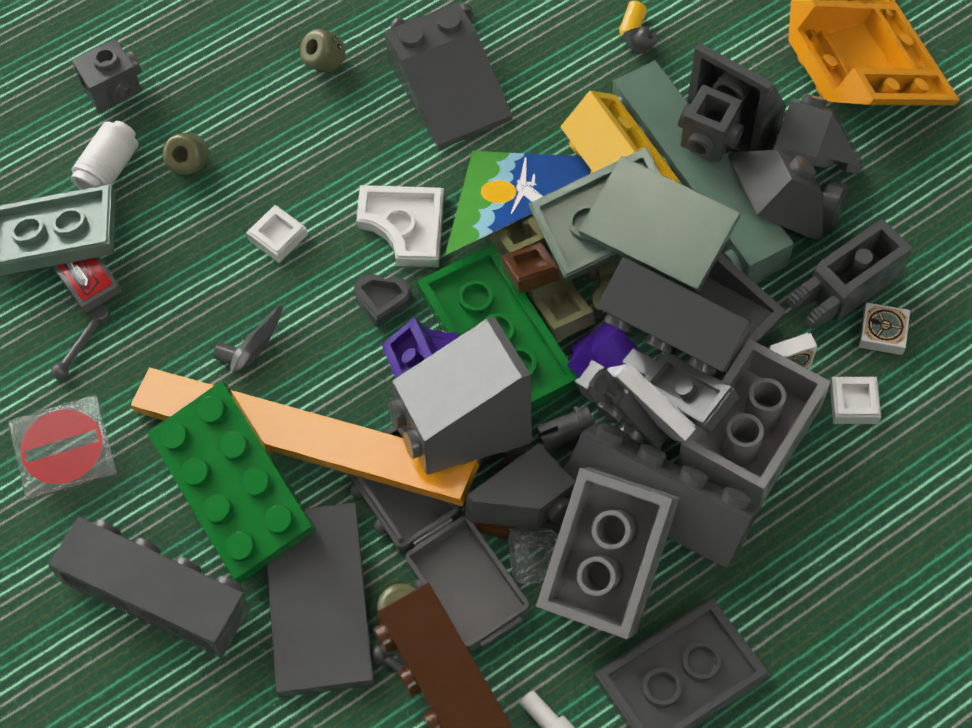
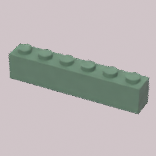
(656, 105)

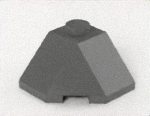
(817, 135)
(782, 189)

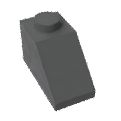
(523, 493)

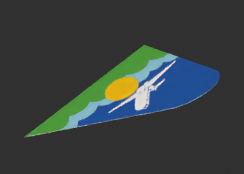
(502, 186)

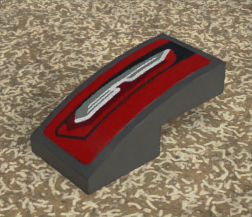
(88, 282)

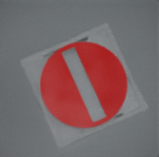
(61, 447)

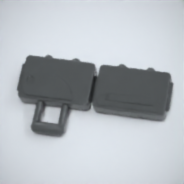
(448, 555)

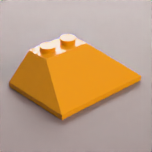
(865, 54)

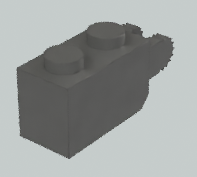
(853, 274)

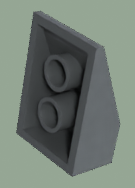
(447, 75)
(761, 105)

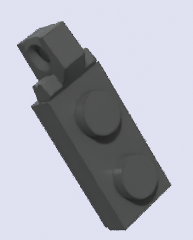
(693, 392)
(619, 406)

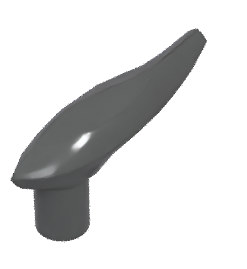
(252, 345)

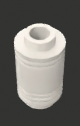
(105, 156)

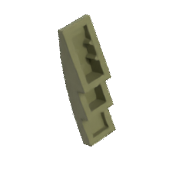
(557, 302)

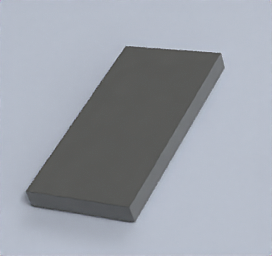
(321, 608)

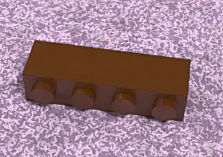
(437, 663)

